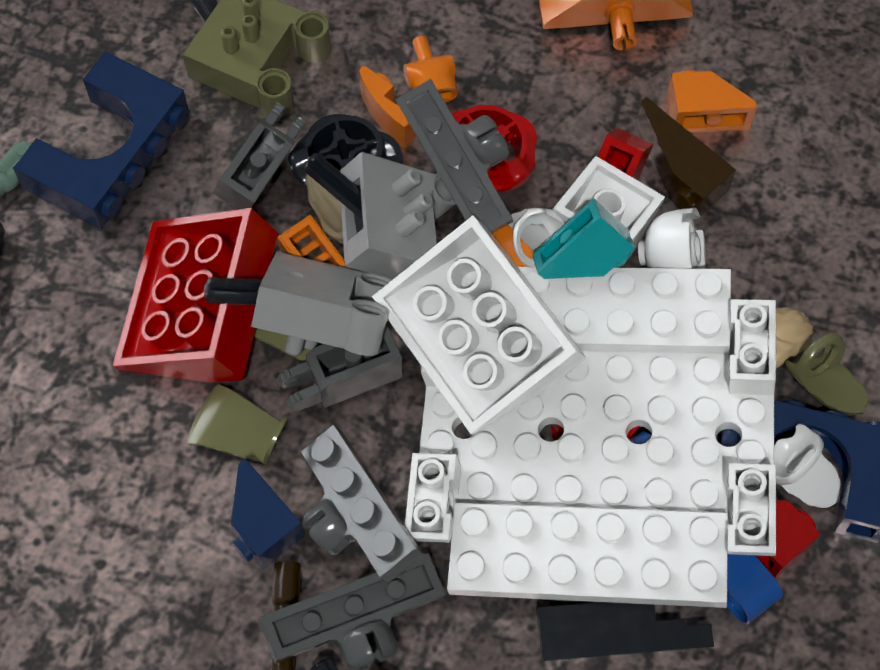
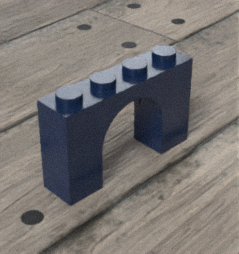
(98, 186)
(854, 450)

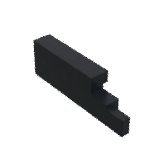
(613, 630)

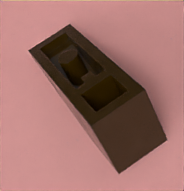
(686, 166)

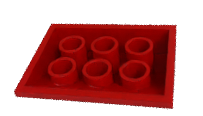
(168, 320)

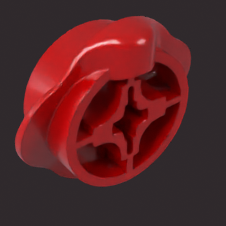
(516, 131)

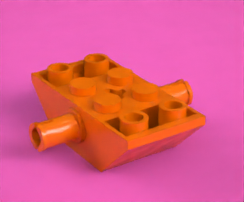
(617, 13)

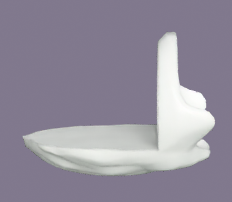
(534, 228)
(804, 469)

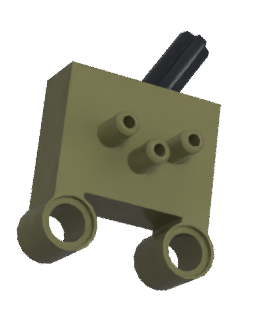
(247, 44)

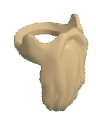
(793, 333)

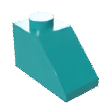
(585, 246)

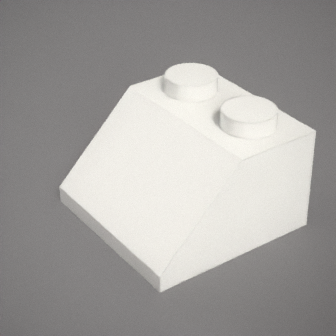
(617, 192)

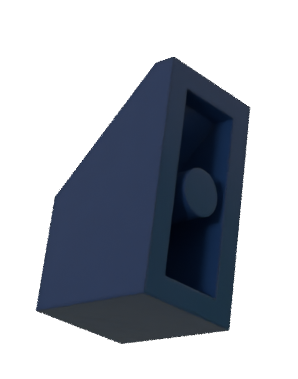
(261, 519)

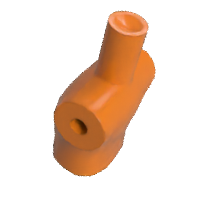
(438, 69)

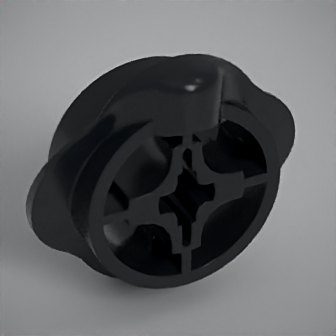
(339, 141)

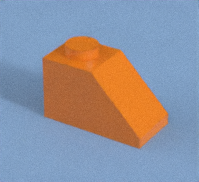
(708, 103)

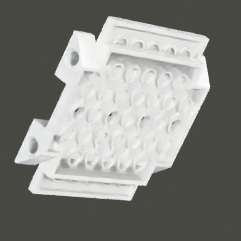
(593, 508)

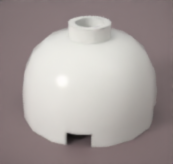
(674, 242)

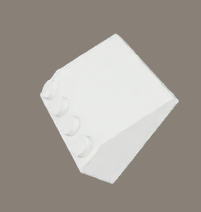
(478, 326)

